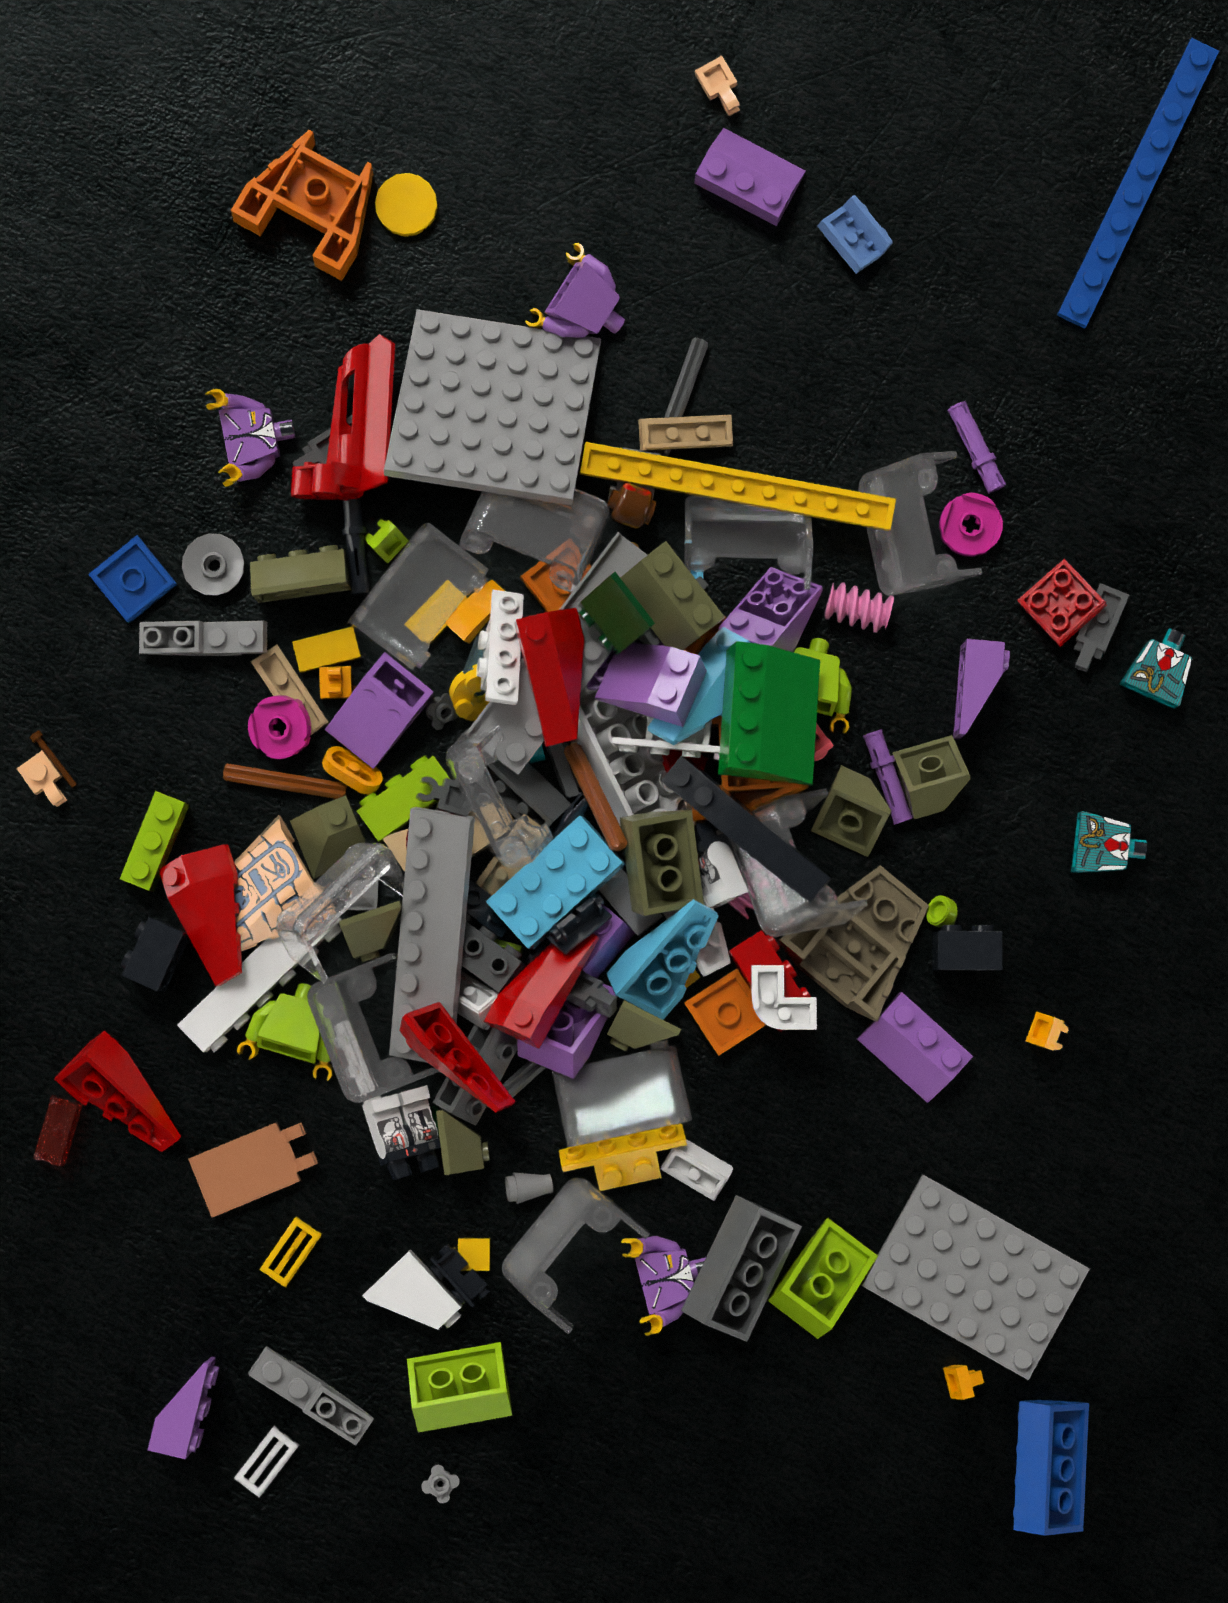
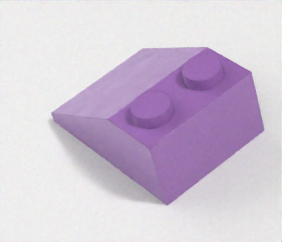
(978, 673)
(653, 681)
(568, 1039)

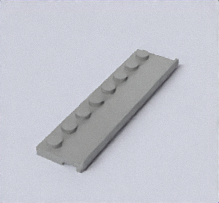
(520, 721)
(432, 917)

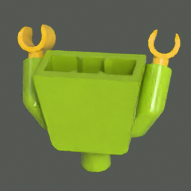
(834, 686)
(288, 1029)

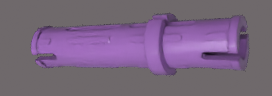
(977, 448)
(887, 776)

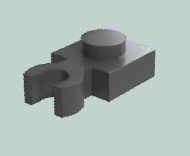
(447, 795)

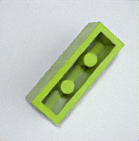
(391, 808)
(154, 841)

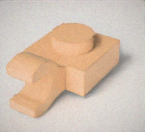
(717, 82)
(41, 776)

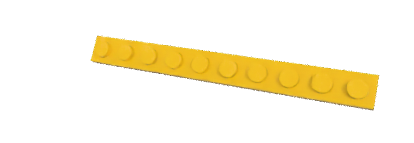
(737, 486)

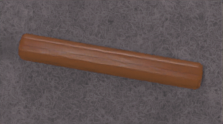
(284, 781)
(595, 797)

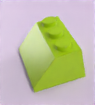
(459, 1387)

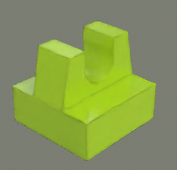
(387, 540)

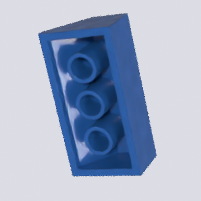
(1051, 1467)

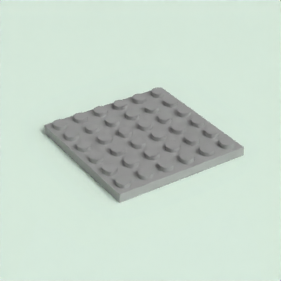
(493, 407)

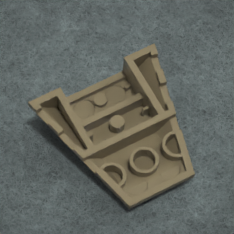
(864, 955)

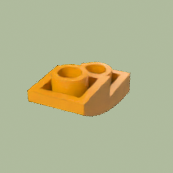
(473, 613)

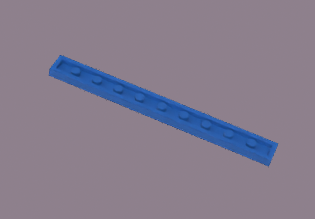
(1138, 183)

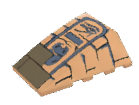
(268, 883)

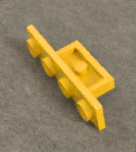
(624, 1158)

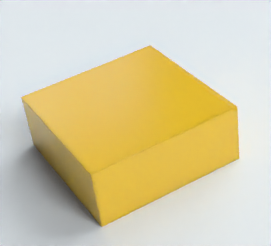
(475, 1252)

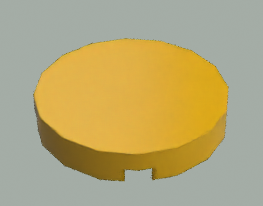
(406, 204)

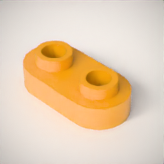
(351, 770)

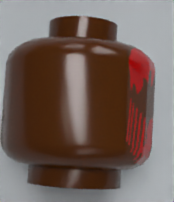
(631, 505)

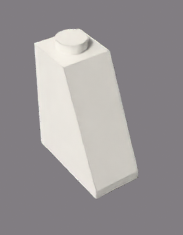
(415, 1293)

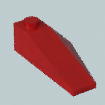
(553, 661)
(204, 900)
(538, 992)
(445, 1047)
(111, 1081)

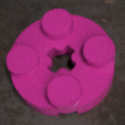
(955, 534)
(297, 730)

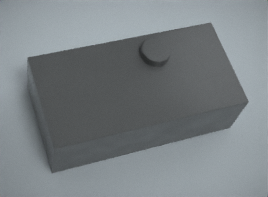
(741, 1268)

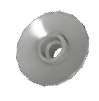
(200, 555)

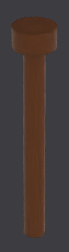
(36, 737)

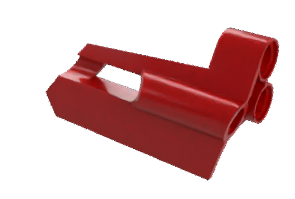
(356, 452)

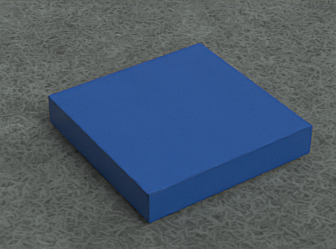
(133, 579)

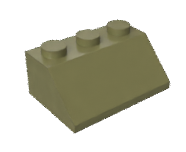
(299, 574)
(672, 598)
(661, 861)

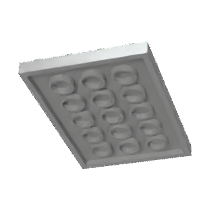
(975, 1277)

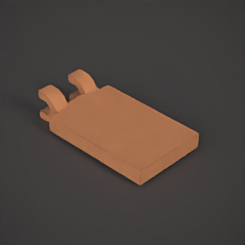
(249, 1167)

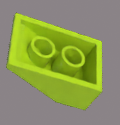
(823, 1279)

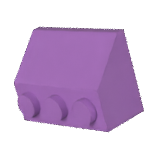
(749, 176)
(915, 1047)

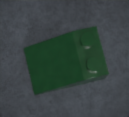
(615, 614)

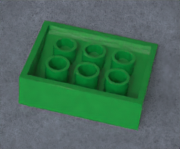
(769, 714)

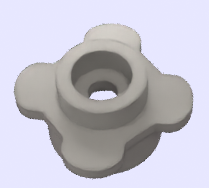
(449, 1481)

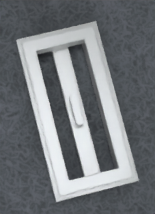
(283, 1439)

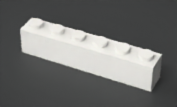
(231, 1002)

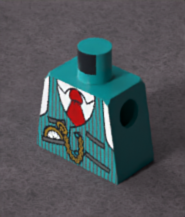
(1160, 670)
(1103, 844)

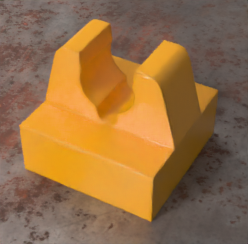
(335, 682)
(1046, 1031)
(961, 1381)

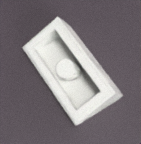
(475, 1000)
(697, 1169)

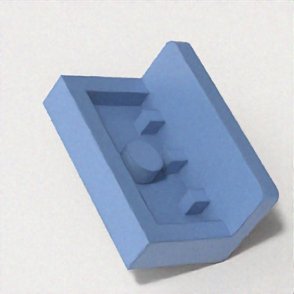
(855, 234)

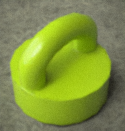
(941, 911)

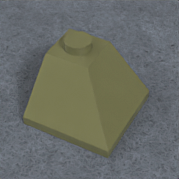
(931, 775)
(852, 812)
(327, 834)
(371, 930)
(638, 1028)
(460, 1145)

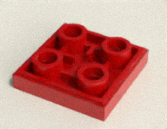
(1062, 602)

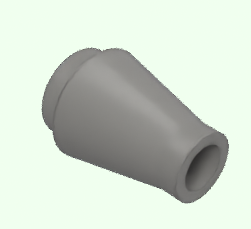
(526, 1186)

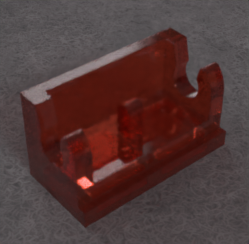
(58, 1131)

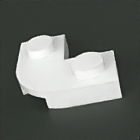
(773, 1007)

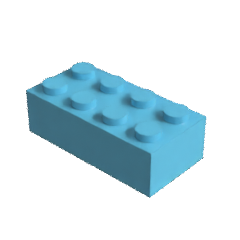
(556, 882)

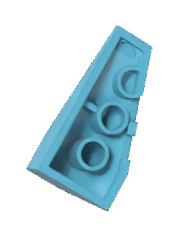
(709, 698)
(659, 964)

